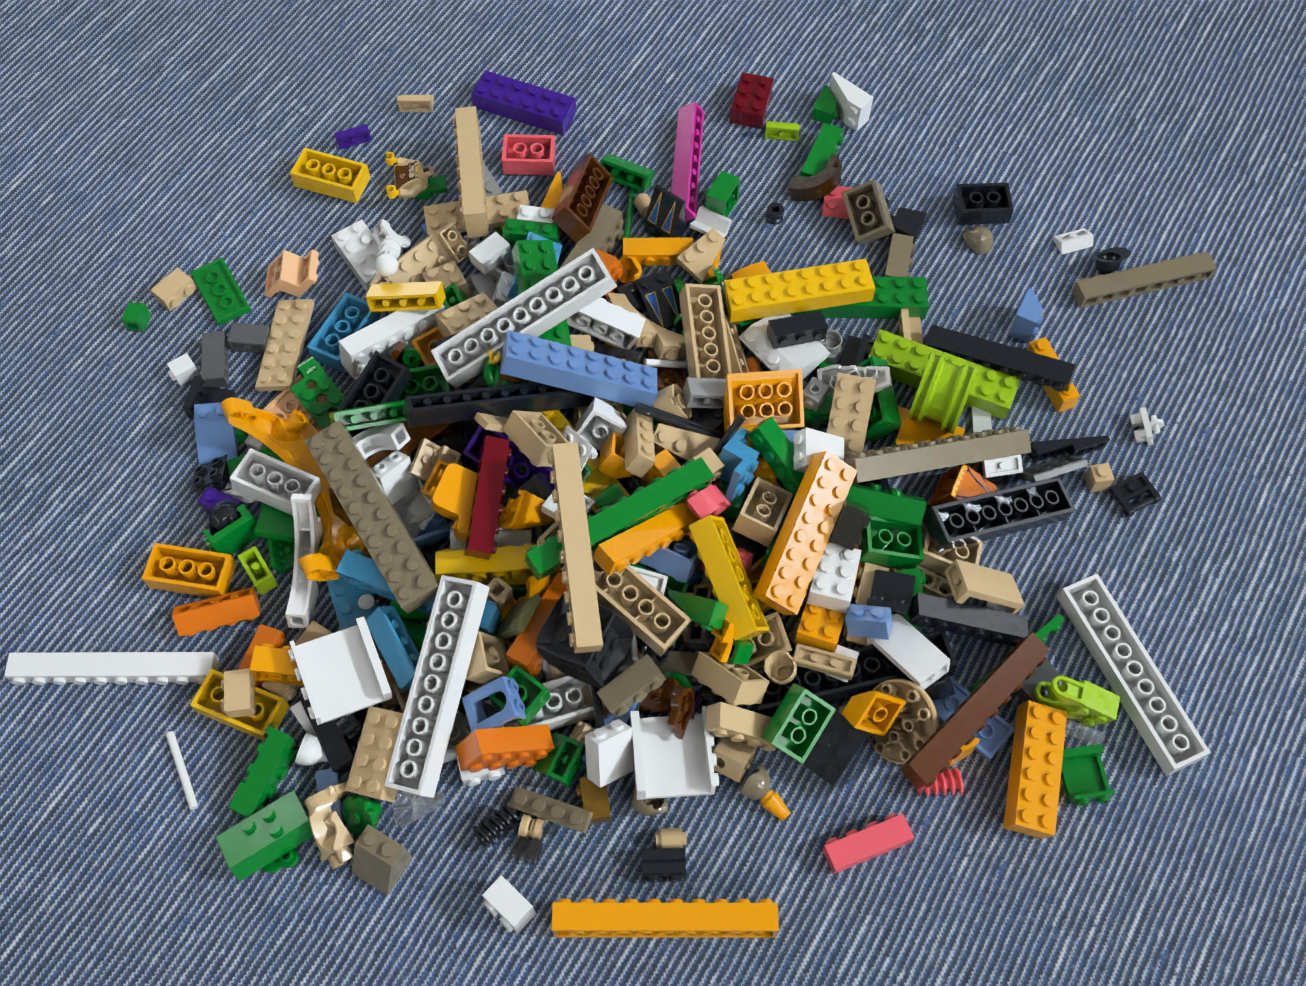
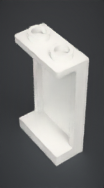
(912, 653)

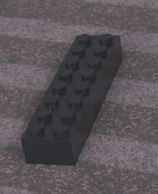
(997, 514)

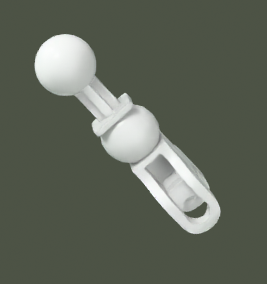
(389, 248)

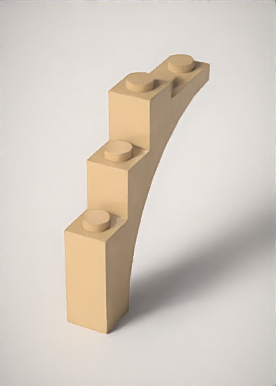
(666, 343)

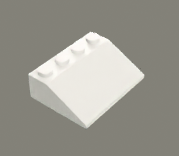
(800, 356)

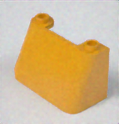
(523, 512)

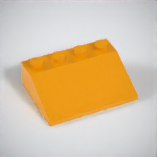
(762, 396)

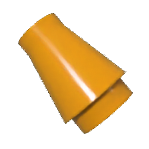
(775, 805)

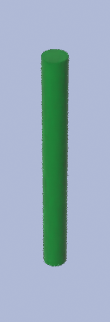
(629, 214)

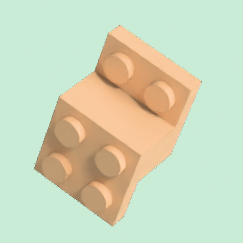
(291, 273)

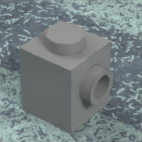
(815, 394)

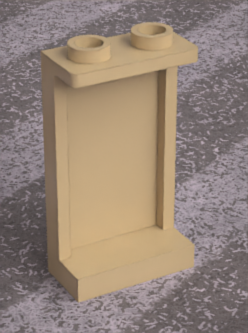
(983, 583)

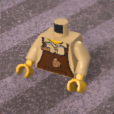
(409, 177)

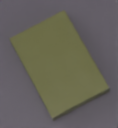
(518, 617)

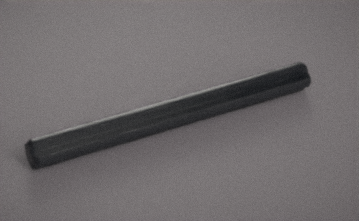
(677, 421)

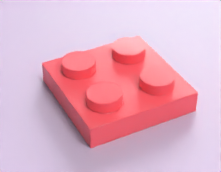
(834, 204)

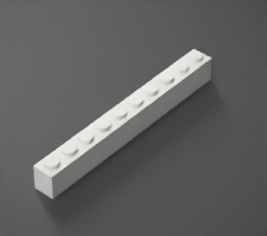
(110, 667)

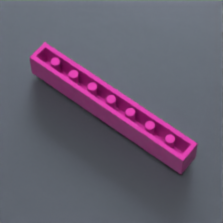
(688, 157)

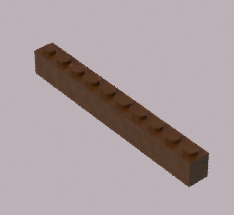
(974, 711)

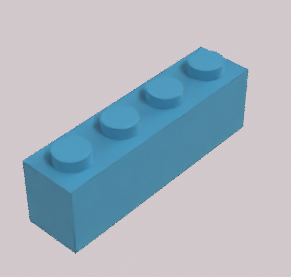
(394, 644)

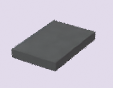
(1052, 468)

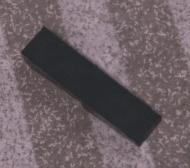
(1074, 447)

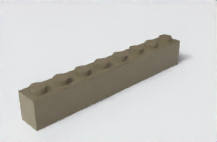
(1144, 279)

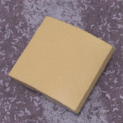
(427, 457)

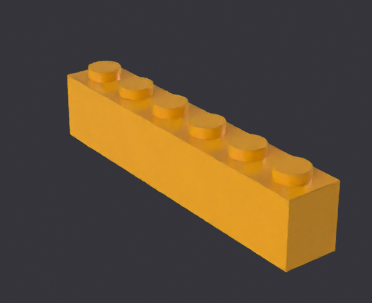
(644, 539)

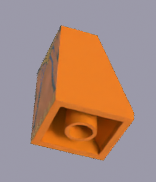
(960, 484)

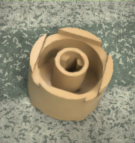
(672, 401)

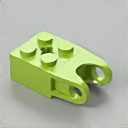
(1081, 700)

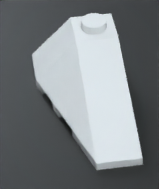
(829, 374)

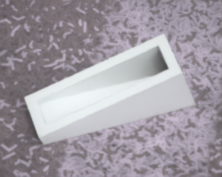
(300, 714)

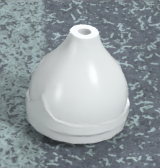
(310, 751)

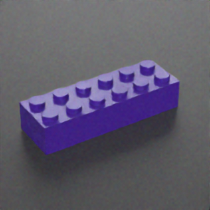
(524, 102)

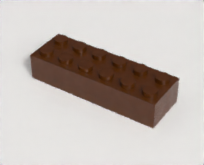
(582, 198)

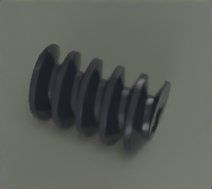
(495, 825)

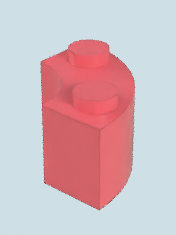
(707, 502)

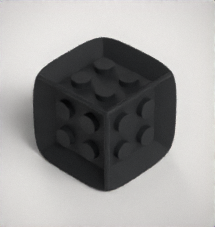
(592, 668)

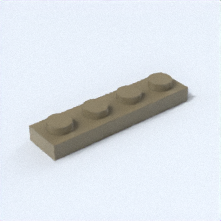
(550, 809)

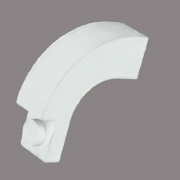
(382, 437)

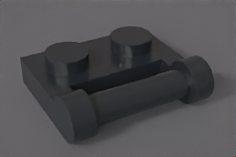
(1131, 489)

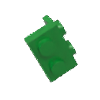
(281, 555)

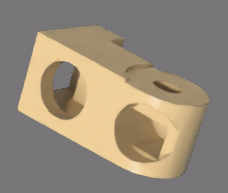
(580, 731)

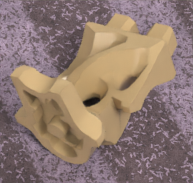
(327, 828)

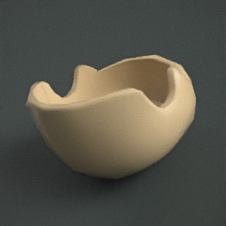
(780, 667)

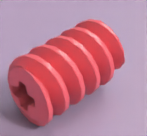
(946, 780)

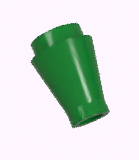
(609, 495)

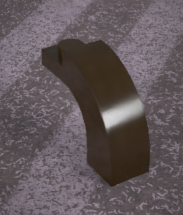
(818, 185)

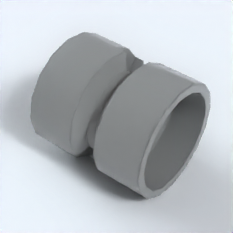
(832, 344)

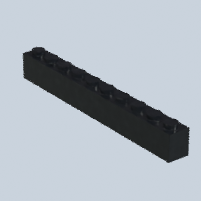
(496, 401)

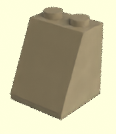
(379, 859)

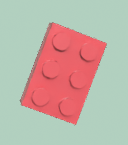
(529, 154)

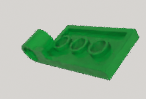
(313, 372)

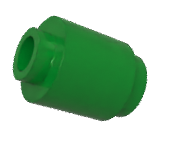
(410, 356)

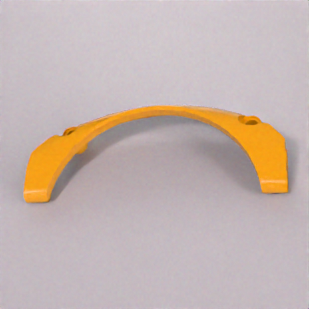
(287, 440)

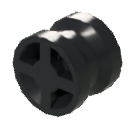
(776, 217)

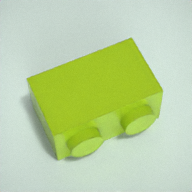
(258, 570)

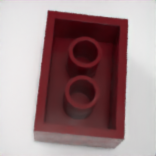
(751, 100)

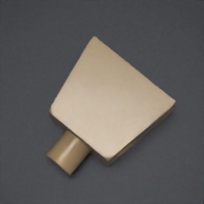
(733, 758)

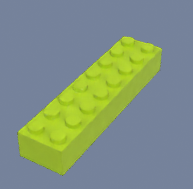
(908, 359)

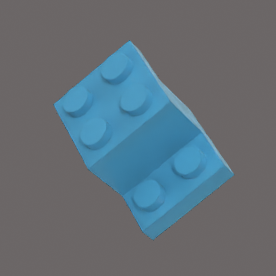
(738, 463)

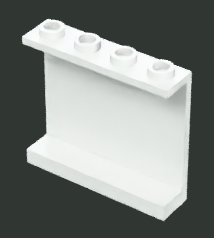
(340, 673)
(669, 765)

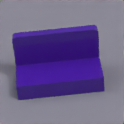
(353, 136)

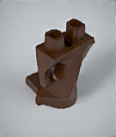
(676, 700)

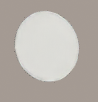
(366, 601)

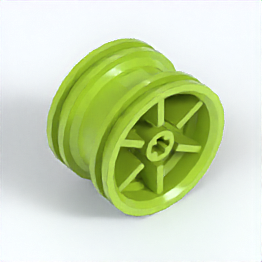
(943, 391)

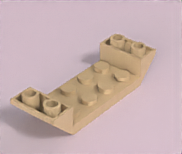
(433, 251)

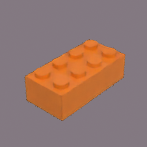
(504, 747)

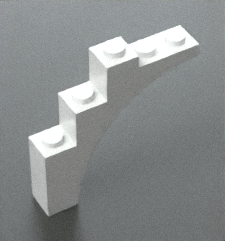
(307, 534)

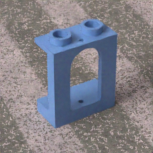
(475, 711)

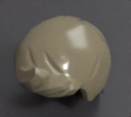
(978, 239)
(757, 784)
(649, 806)

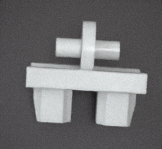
(1145, 434)

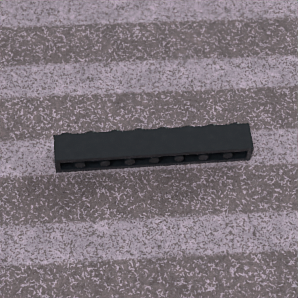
(1003, 358)

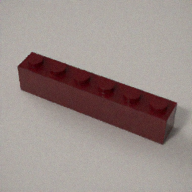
(487, 498)

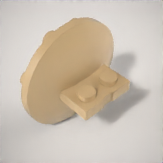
(912, 725)

